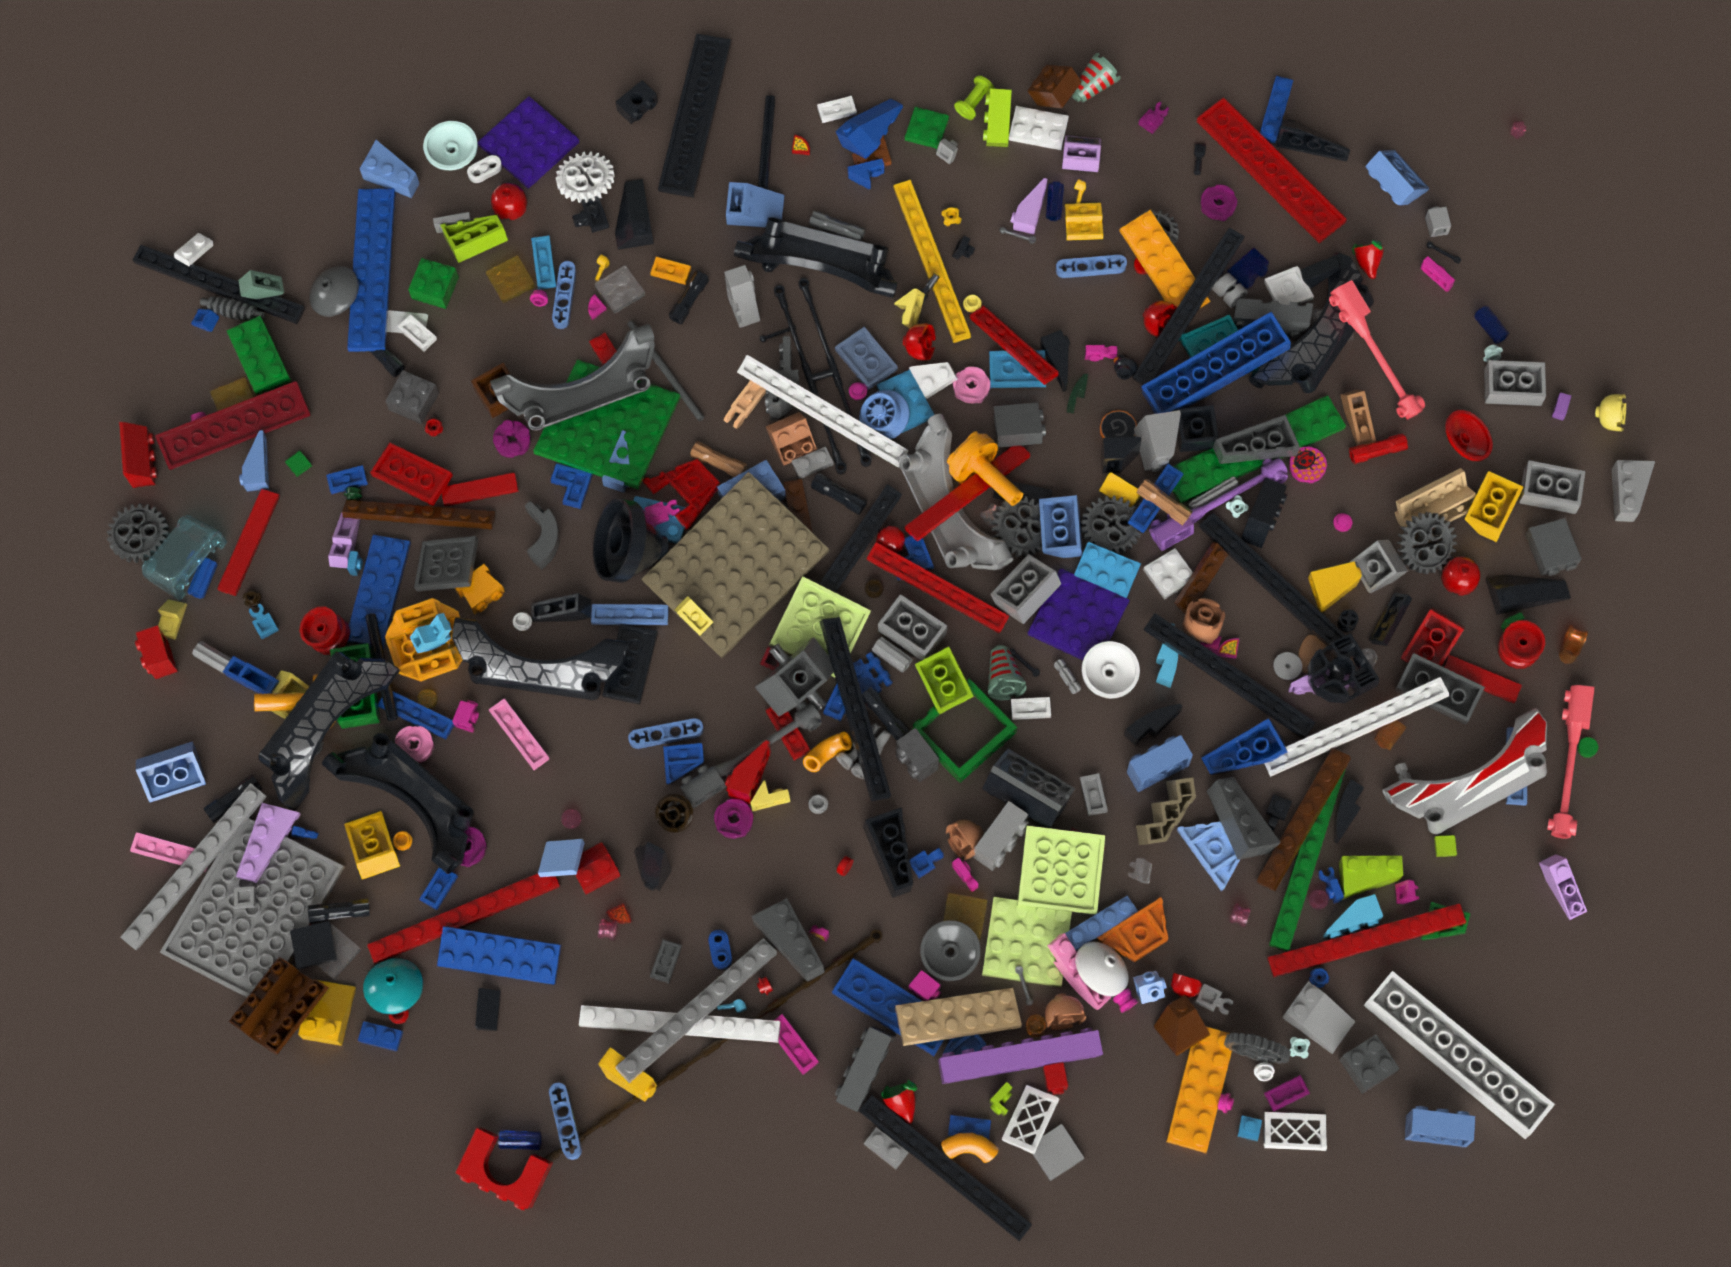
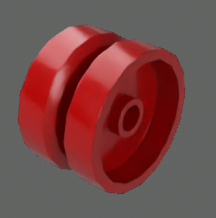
(324, 630)
(1521, 644)

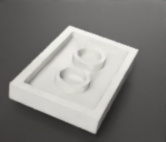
(1038, 128)

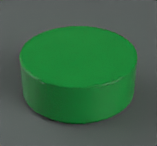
(1587, 747)

